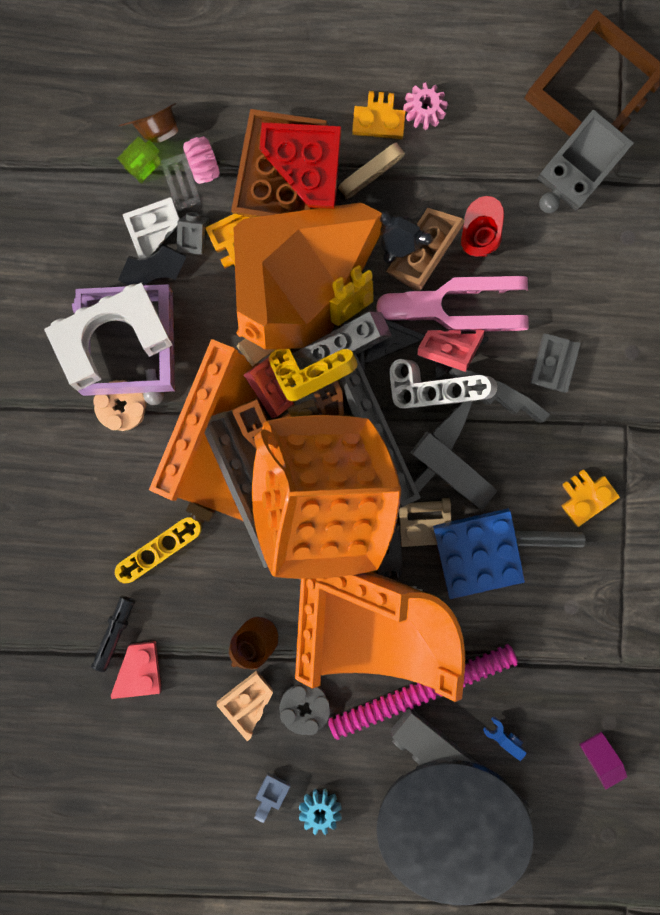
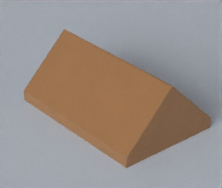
(418, 266)

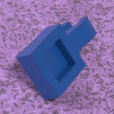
(509, 742)

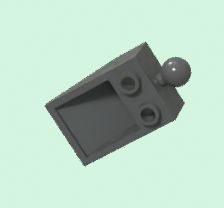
(584, 161)

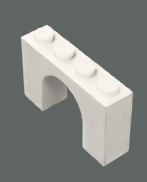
(72, 335)

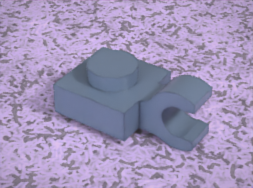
(271, 795)

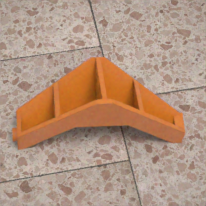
(289, 270)

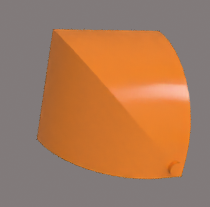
(378, 629)

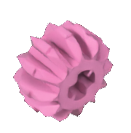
(418, 99)
(201, 160)

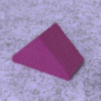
(604, 760)

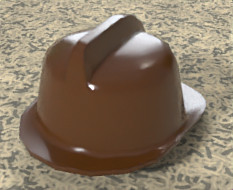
(157, 126)
(253, 643)

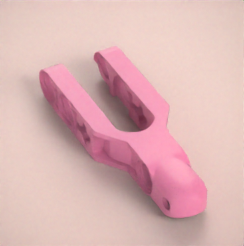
(427, 304)

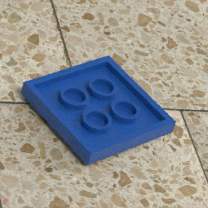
(479, 553)

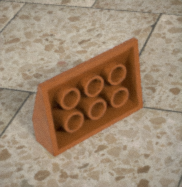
(259, 185)

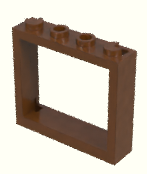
(623, 44)

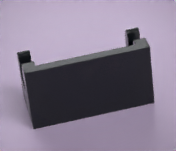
(393, 559)

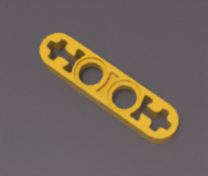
(158, 549)

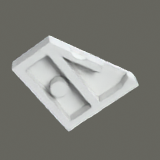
(151, 225)

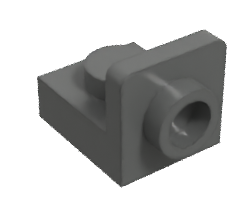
(191, 233)

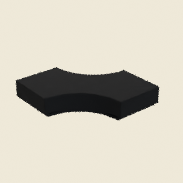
(163, 263)

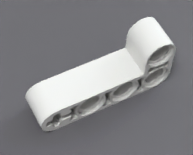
(443, 388)

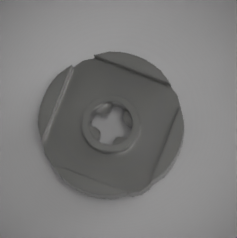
(309, 722)

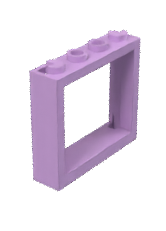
(159, 293)

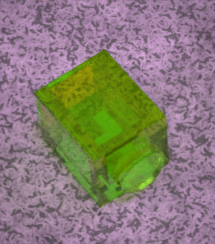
(140, 159)

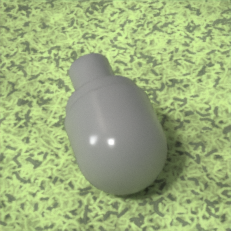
(152, 398)

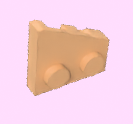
(246, 703)

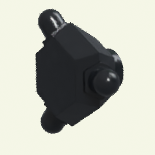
(401, 236)

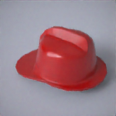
(483, 227)

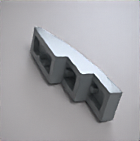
(507, 397)
(447, 434)
(453, 471)

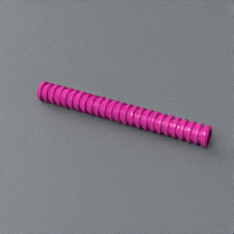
(416, 694)

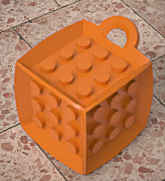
(323, 496)

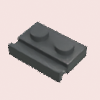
(555, 363)

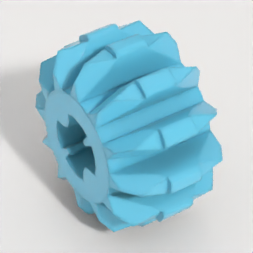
(320, 821)

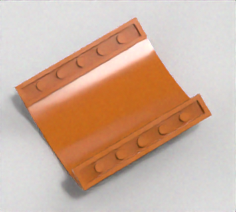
(188, 463)

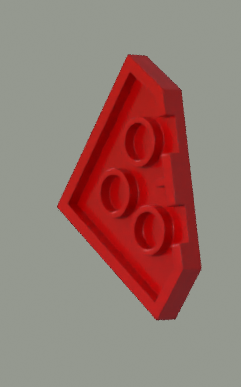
(305, 159)

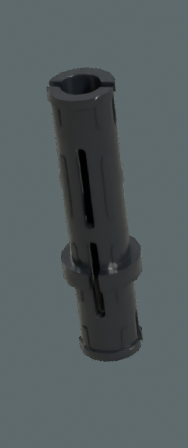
(117, 623)

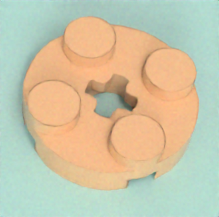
(116, 419)

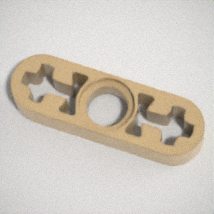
(371, 170)

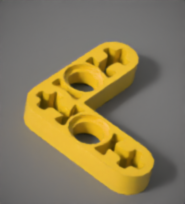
(332, 368)

